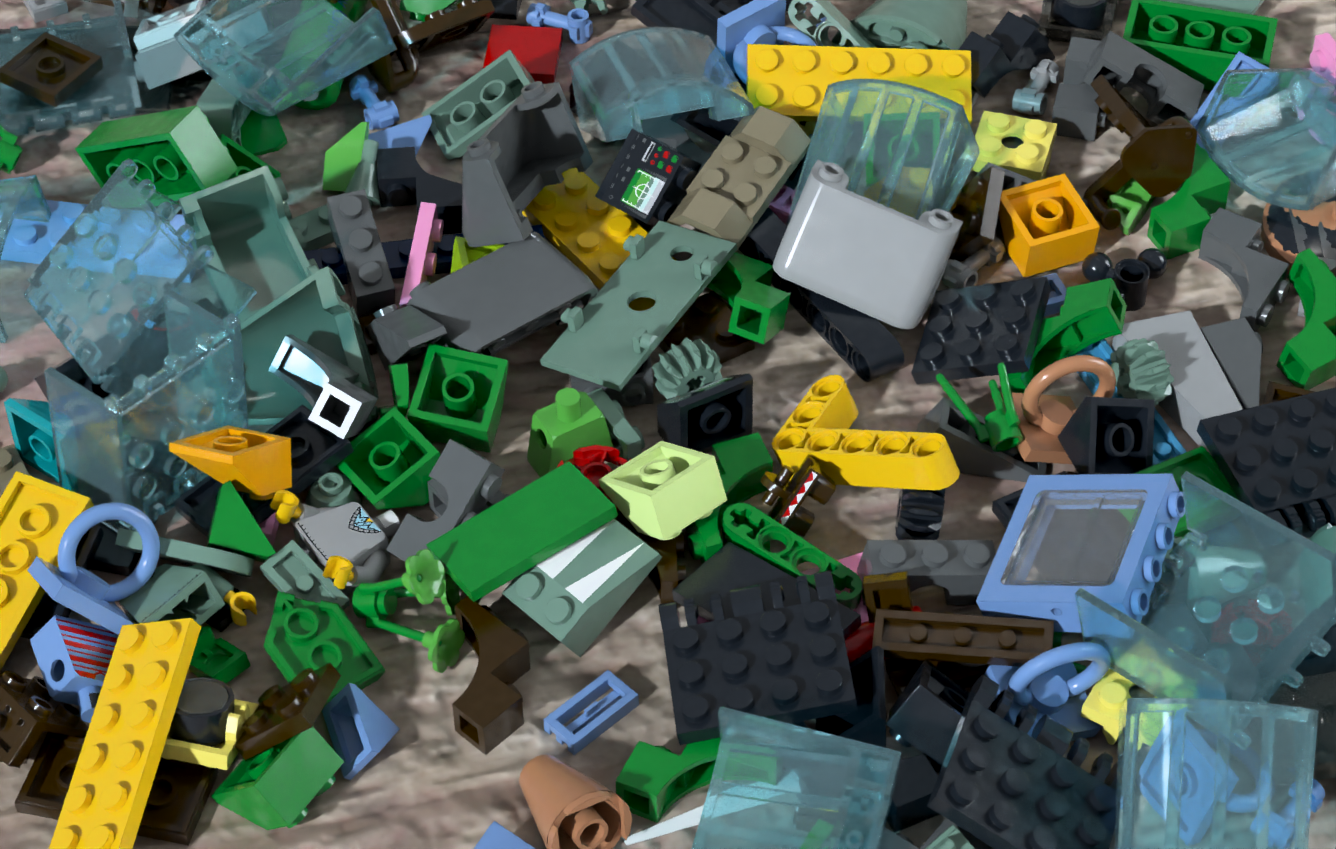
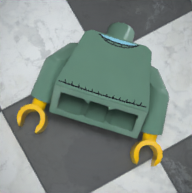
(186, 593)

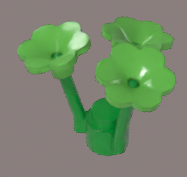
(426, 581)

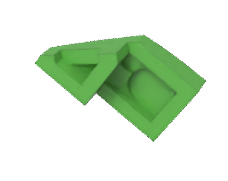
(343, 158)
(1132, 203)

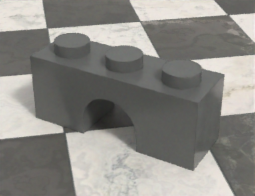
(1163, 86)
(1074, 105)
(362, 252)
(469, 485)
(953, 564)

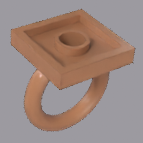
(1046, 415)

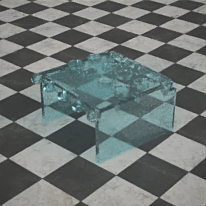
(109, 91)
(109, 276)
(121, 445)
(1228, 610)

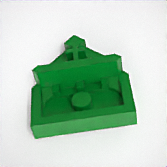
(400, 388)

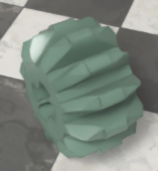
(686, 368)
(1141, 371)

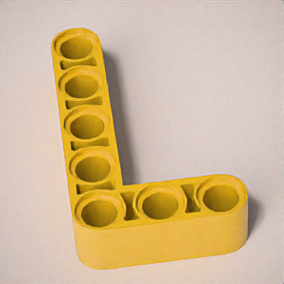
(857, 456)

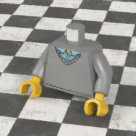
(340, 539)

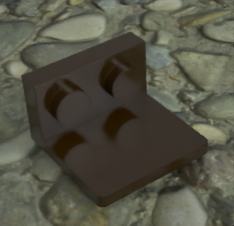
(29, 711)

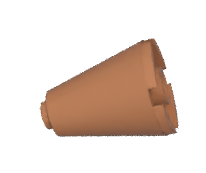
(572, 807)

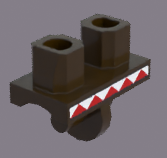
(806, 482)

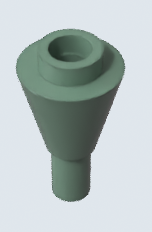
(365, 174)

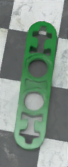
(795, 553)

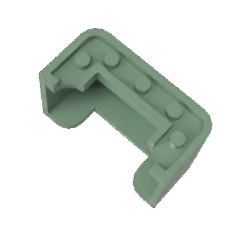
(250, 234)

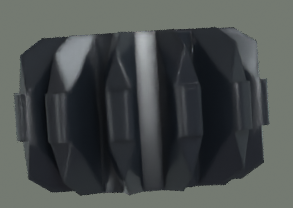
(919, 514)

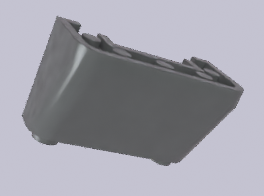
(515, 161)
(504, 296)

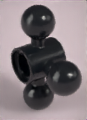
(1129, 275)

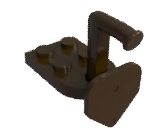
(435, 31)
(1155, 156)

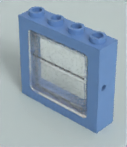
(1085, 534)

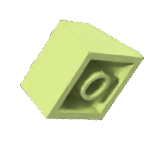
(665, 489)

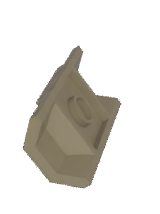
(743, 176)

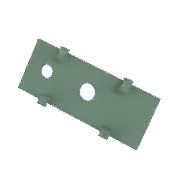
(613, 341)

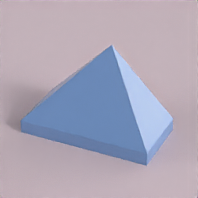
(403, 135)
(356, 728)

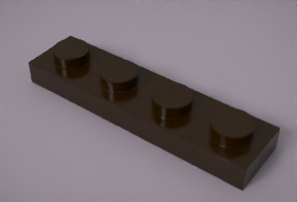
(961, 637)

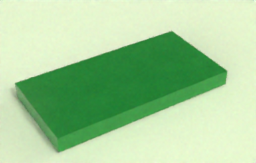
(522, 530)

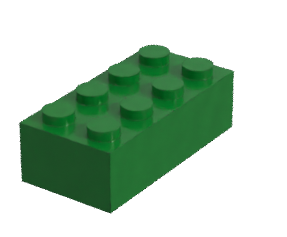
(1199, 38)
(169, 147)

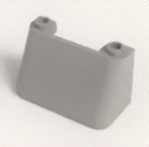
(864, 250)

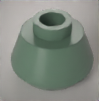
(332, 491)

